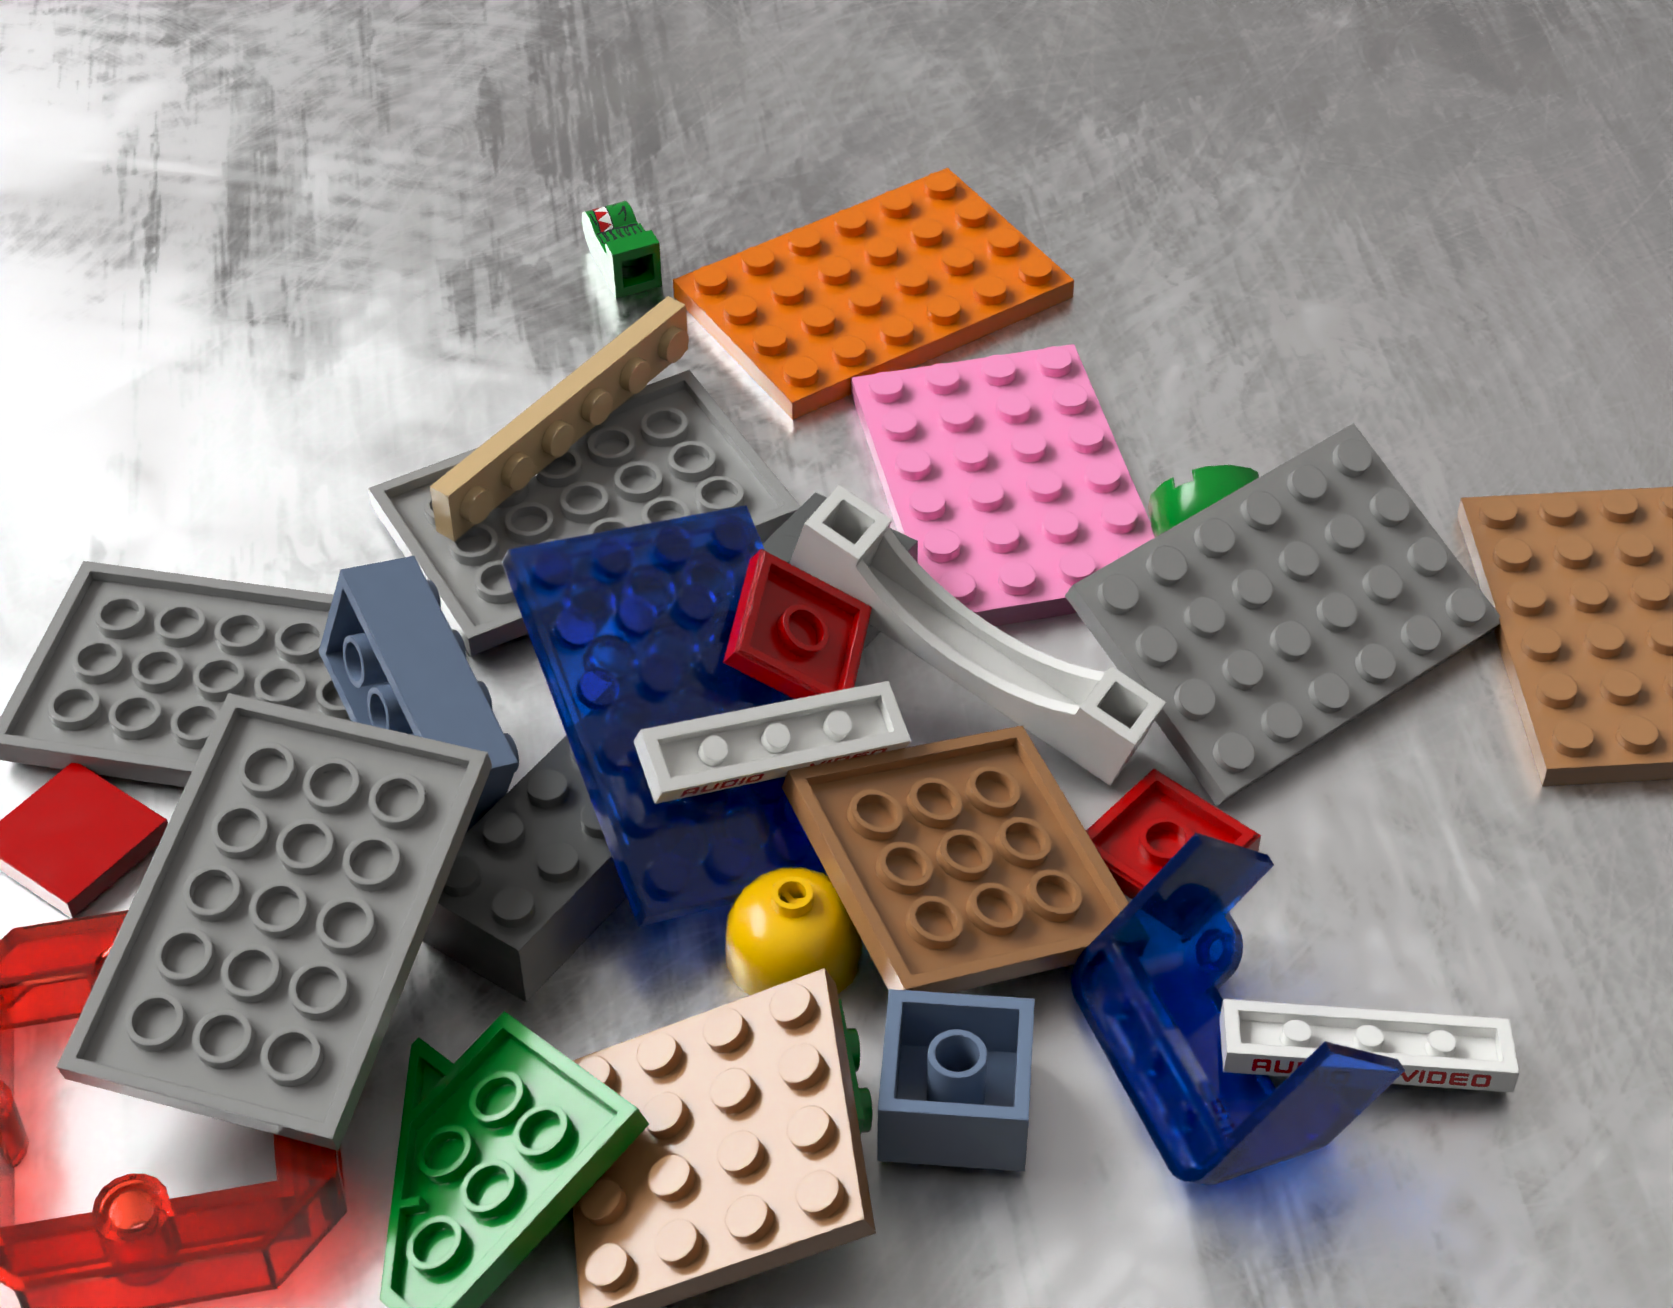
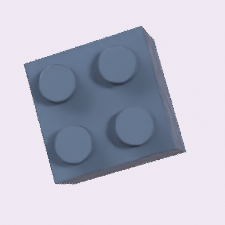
(955, 1080)

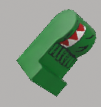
(621, 242)

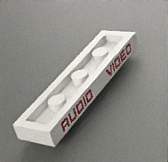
(769, 741)
(1430, 1046)

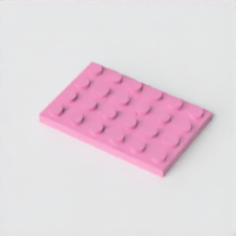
(1003, 477)

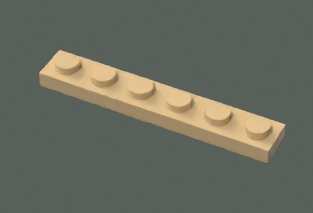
(559, 419)

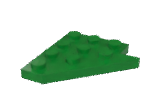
(492, 1162)

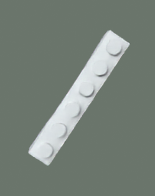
(1075, 709)

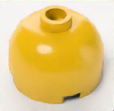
(789, 928)

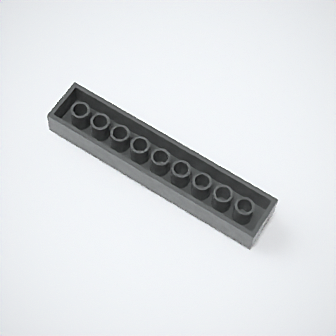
(537, 863)

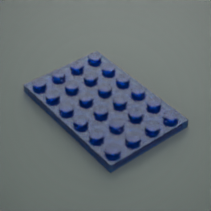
(636, 641)

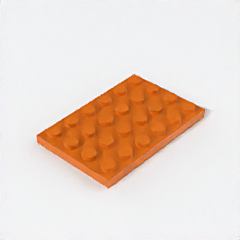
(871, 290)

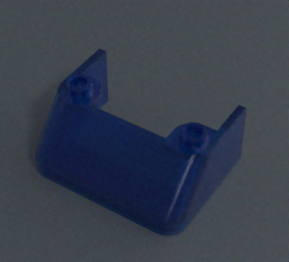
(1157, 1011)

